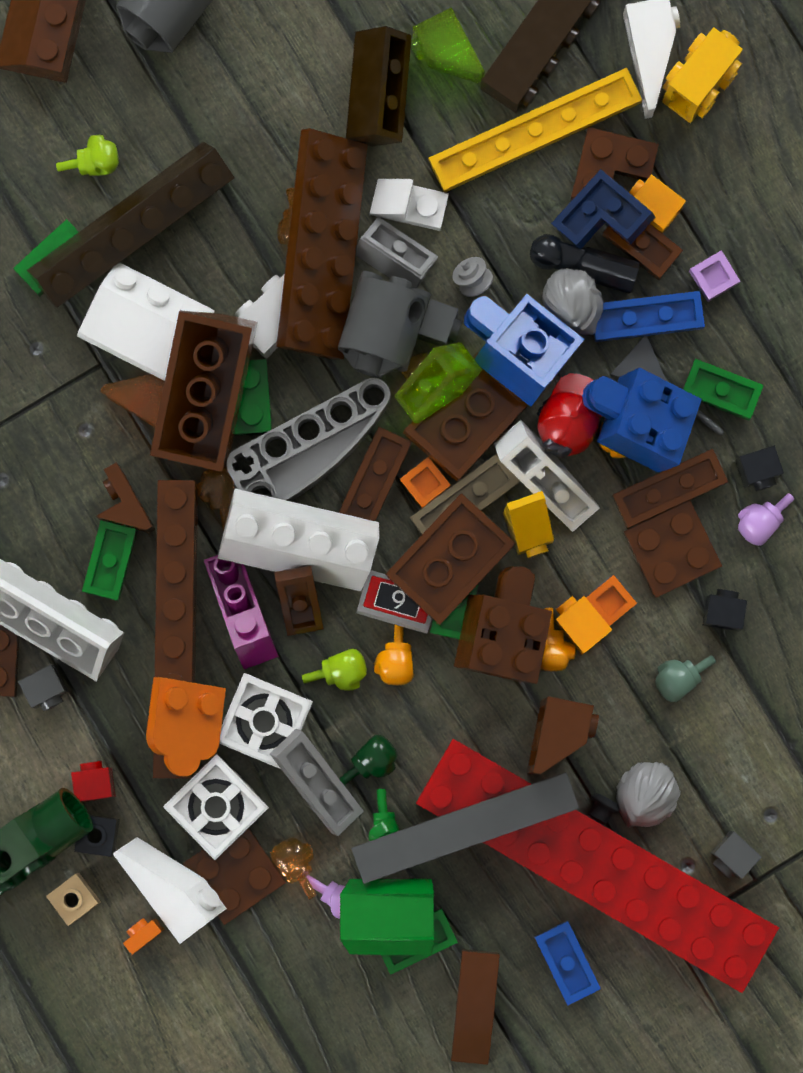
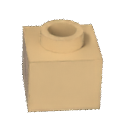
(85, 894)

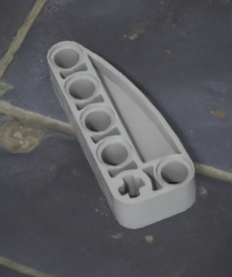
(309, 460)

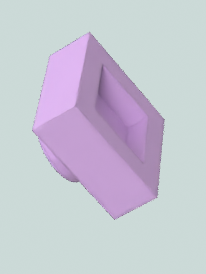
(714, 276)

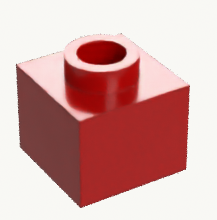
(93, 782)

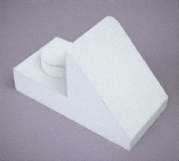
(408, 203)

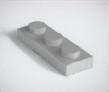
(316, 782)

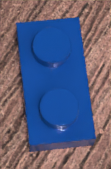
(567, 962)

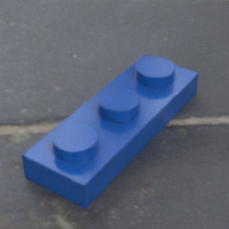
(650, 316)

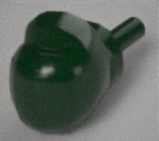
(373, 758)

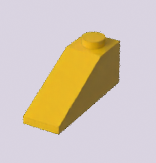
(529, 524)

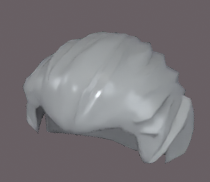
(574, 300)
(647, 794)

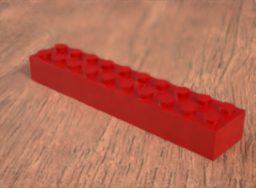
(611, 874)

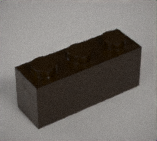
(378, 86)

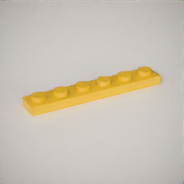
(535, 130)

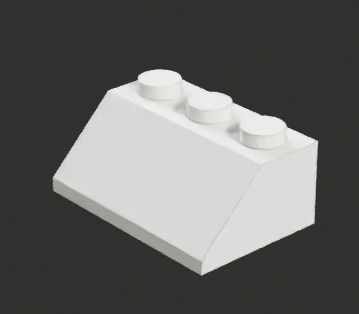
(136, 319)

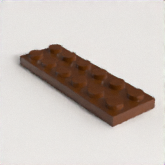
(322, 243)

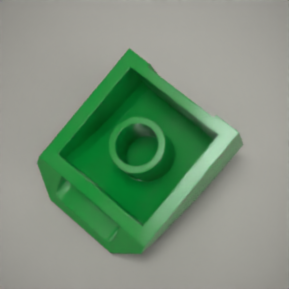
(387, 917)

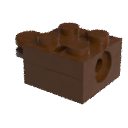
(503, 632)

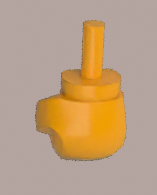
(556, 651)
(395, 662)

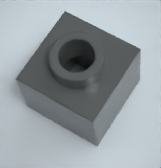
(440, 324)
(44, 688)
(734, 856)

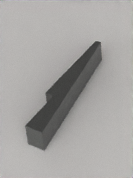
(465, 827)

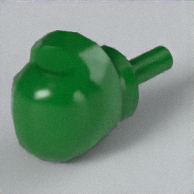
(384, 821)

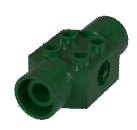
(40, 836)

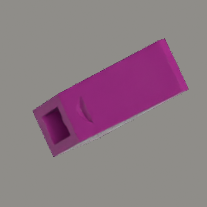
(241, 612)

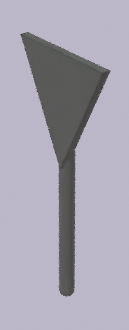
(644, 357)

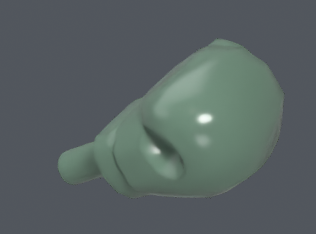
(679, 678)

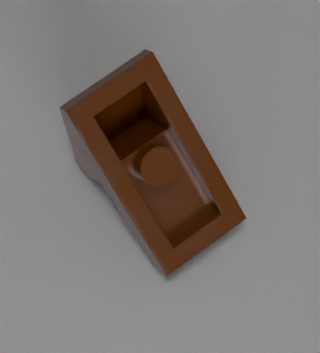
(129, 510)
(299, 600)

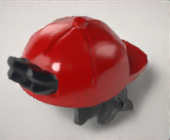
(564, 420)

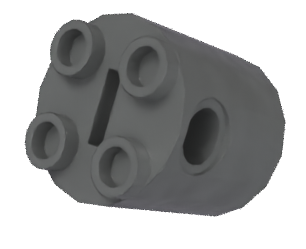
(159, 23)
(383, 324)

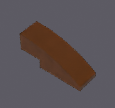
(475, 1006)

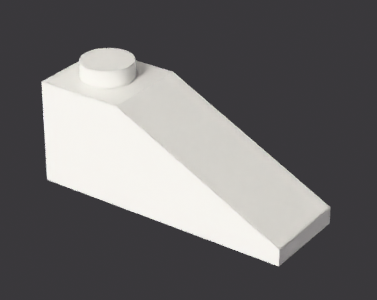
(650, 35)
(541, 471)
(174, 891)

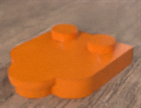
(184, 723)

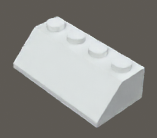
(293, 535)
(56, 623)

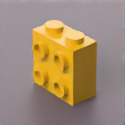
(708, 65)

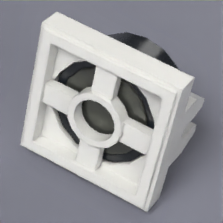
(262, 719)
(216, 806)

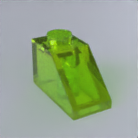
(446, 47)
(437, 381)

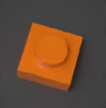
(425, 482)
(611, 600)
(141, 934)

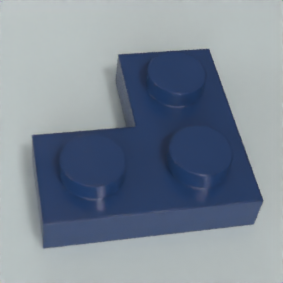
(602, 203)

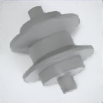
(472, 276)

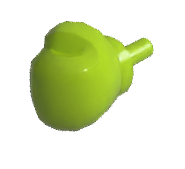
(96, 159)
(342, 669)

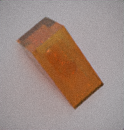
(138, 396)

